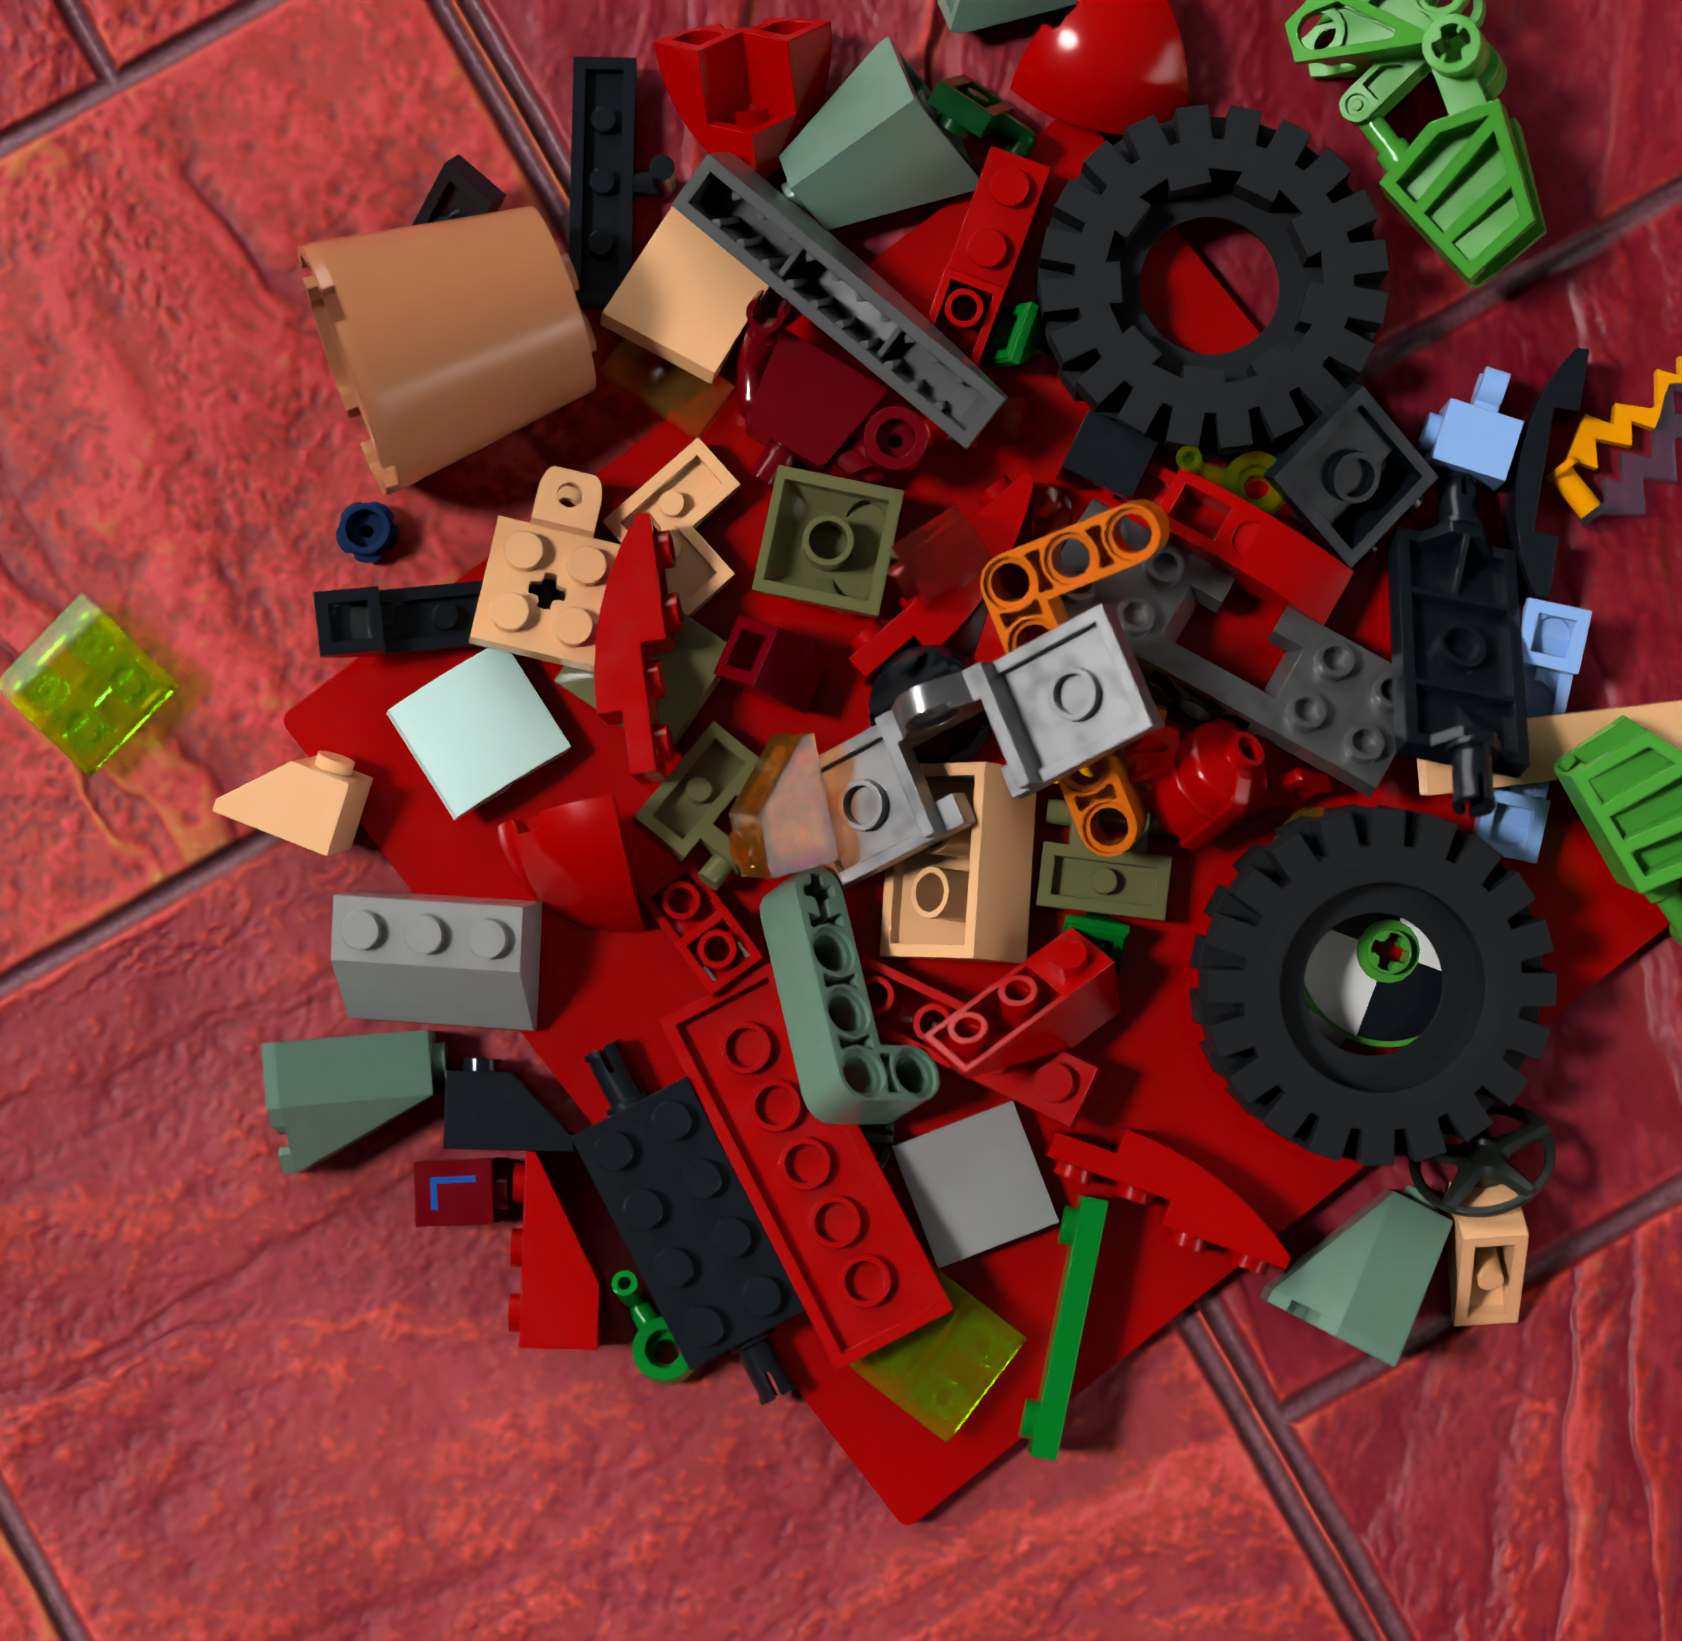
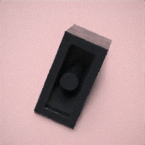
(498, 1112)

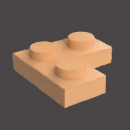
(680, 501)

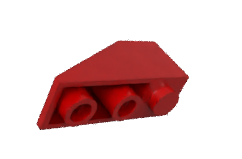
(1032, 1010)
(559, 1278)

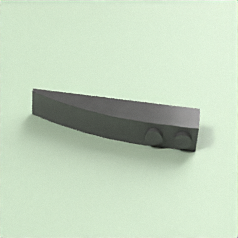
(839, 294)

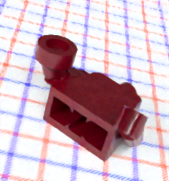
(816, 407)

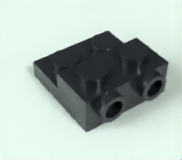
(1351, 477)

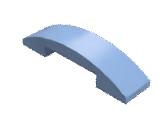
(1552, 654)

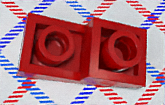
(700, 927)

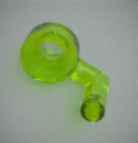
(1236, 477)

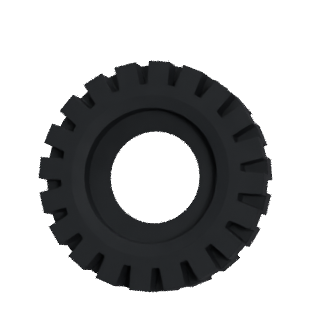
(1232, 173)
(1257, 962)

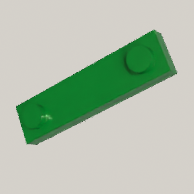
(1045, 1417)

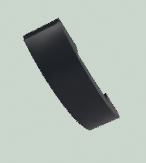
(1535, 551)
(404, 619)

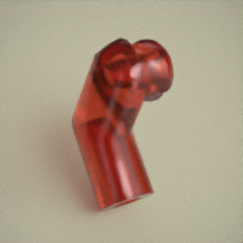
(1049, 514)

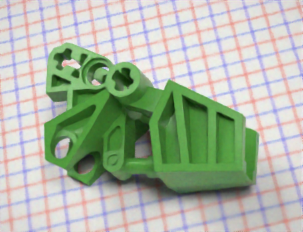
(1465, 174)
(1631, 804)

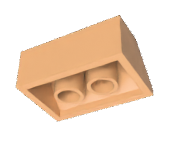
(971, 889)

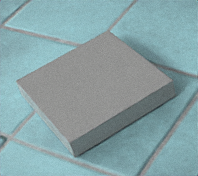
(975, 1184)

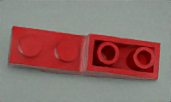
(988, 250)
(998, 528)
(1243, 541)
(633, 625)
(909, 1009)
(1195, 1201)

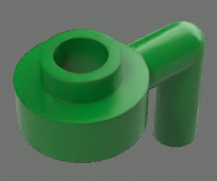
(651, 1332)

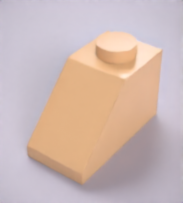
(304, 802)
(1486, 1260)

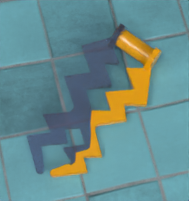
(1626, 496)

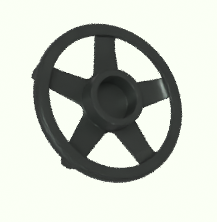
(1486, 1162)

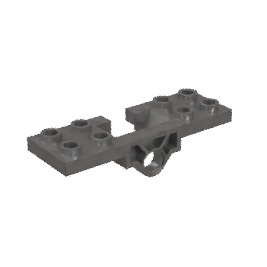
(1323, 701)
(1052, 711)

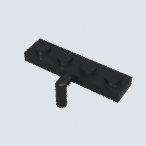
(605, 176)

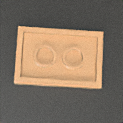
(684, 299)

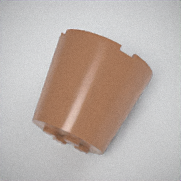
(448, 335)

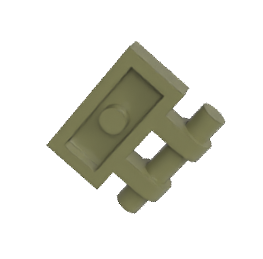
(694, 797)
(1118, 886)

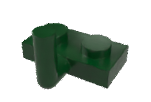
(972, 108)

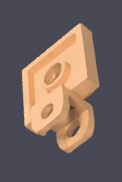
(553, 547)

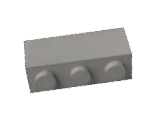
(437, 958)

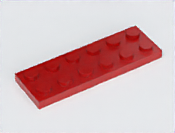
(806, 1179)

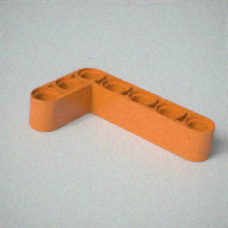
(1045, 607)

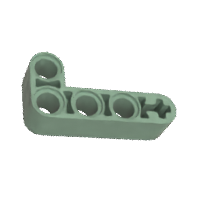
(828, 1010)

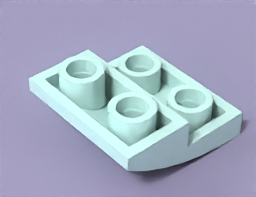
(478, 730)

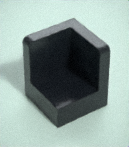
(1107, 456)

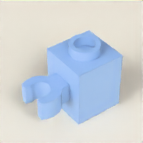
(1473, 435)

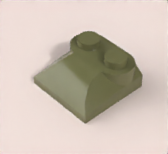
(828, 542)

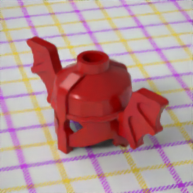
(1212, 780)

